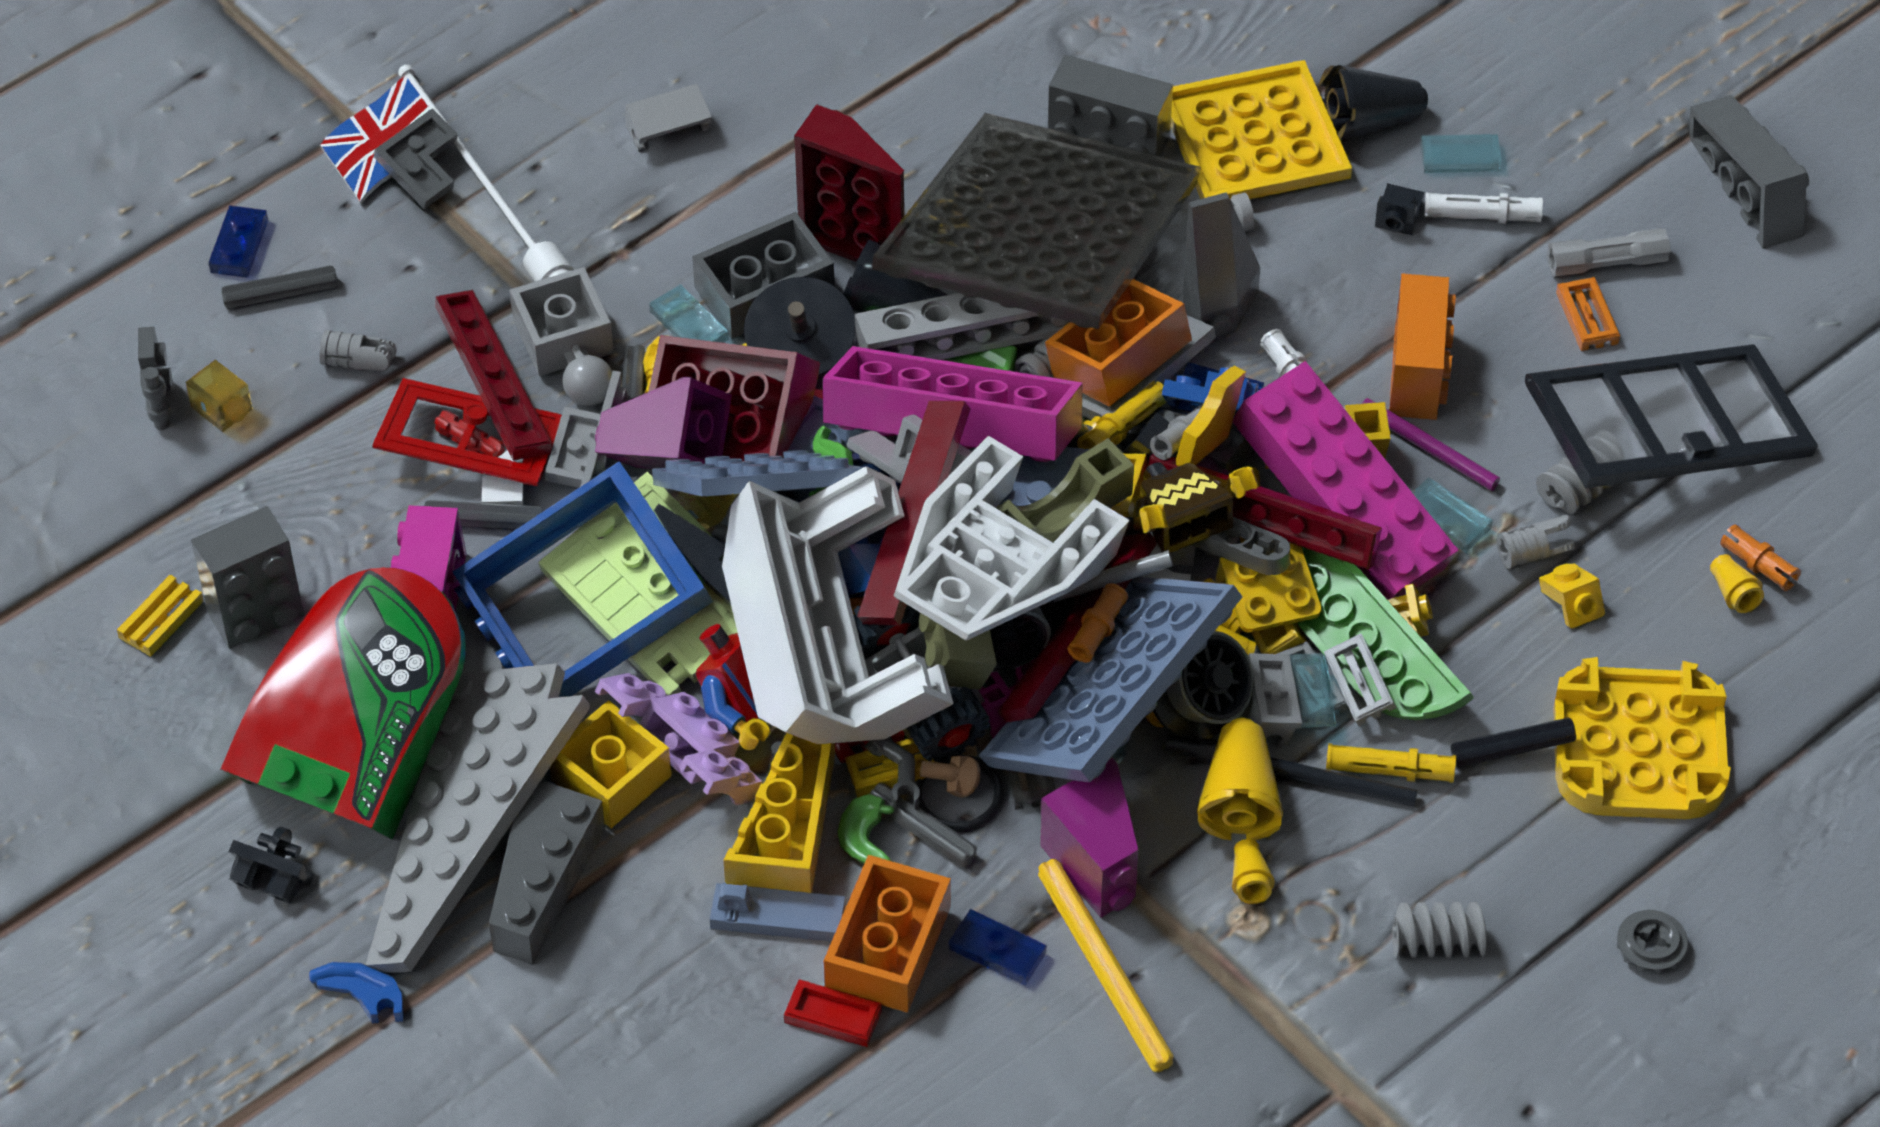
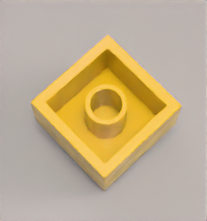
(612, 762)

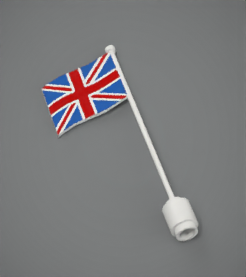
(352, 154)

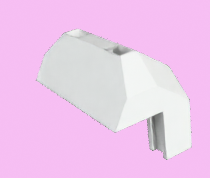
(799, 617)

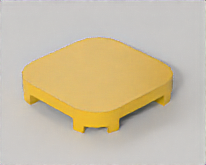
(1642, 742)

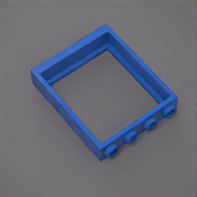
(551, 526)

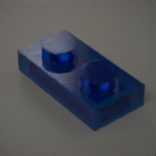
(238, 241)

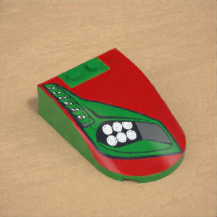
(355, 699)

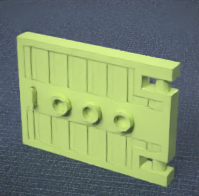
(621, 584)

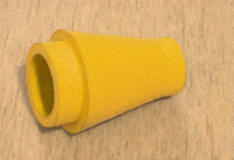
(1738, 586)
(1251, 875)

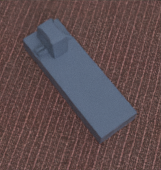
(776, 912)

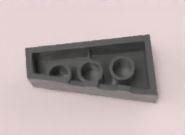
(1752, 168)
(541, 867)

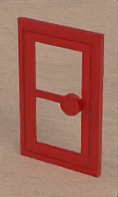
(474, 413)

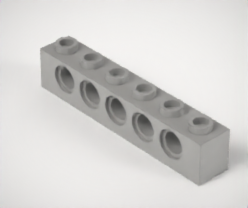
(950, 327)

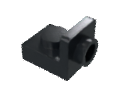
(1399, 209)

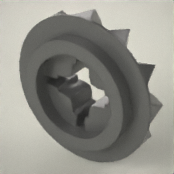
(1639, 928)

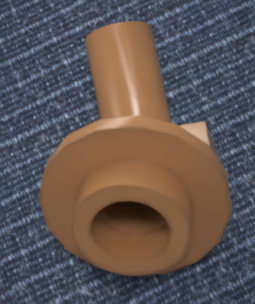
(961, 774)

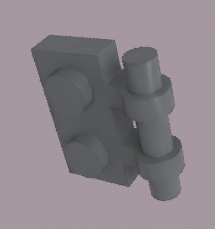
(154, 378)

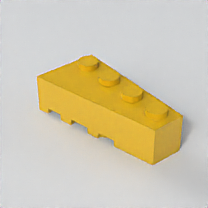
(785, 825)

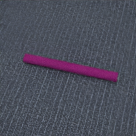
(1440, 450)

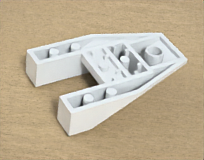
(984, 568)

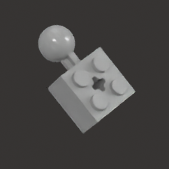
(566, 329)

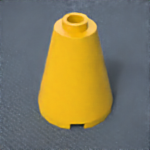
(1240, 785)

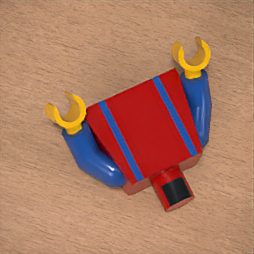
(727, 687)

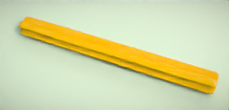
(1105, 966)

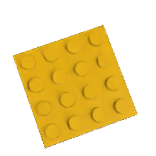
(1258, 132)

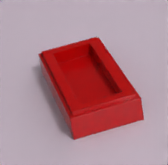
(832, 1013)

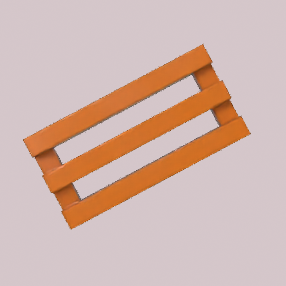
(1582, 337)

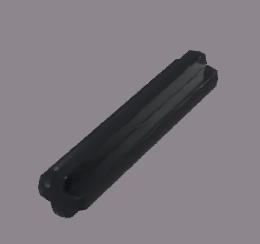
(1513, 742)

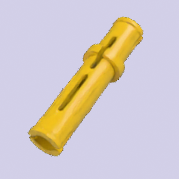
(1130, 414)
(1391, 763)

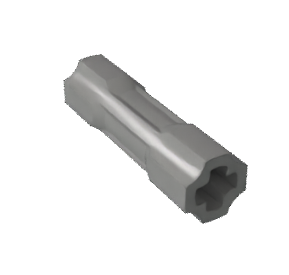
(1581, 255)

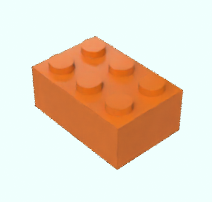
(1129, 345)
(1420, 346)
(887, 933)

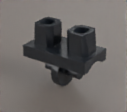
(286, 873)

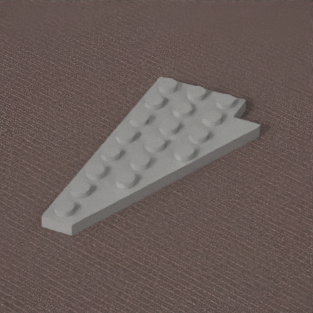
(475, 781)

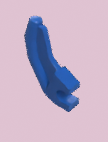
(368, 986)

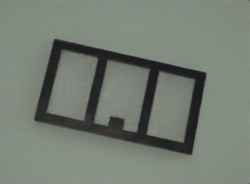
(1670, 415)

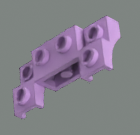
(697, 743)

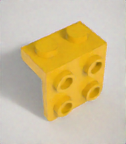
(1272, 599)

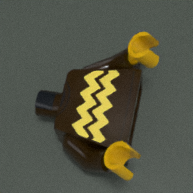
(1187, 503)

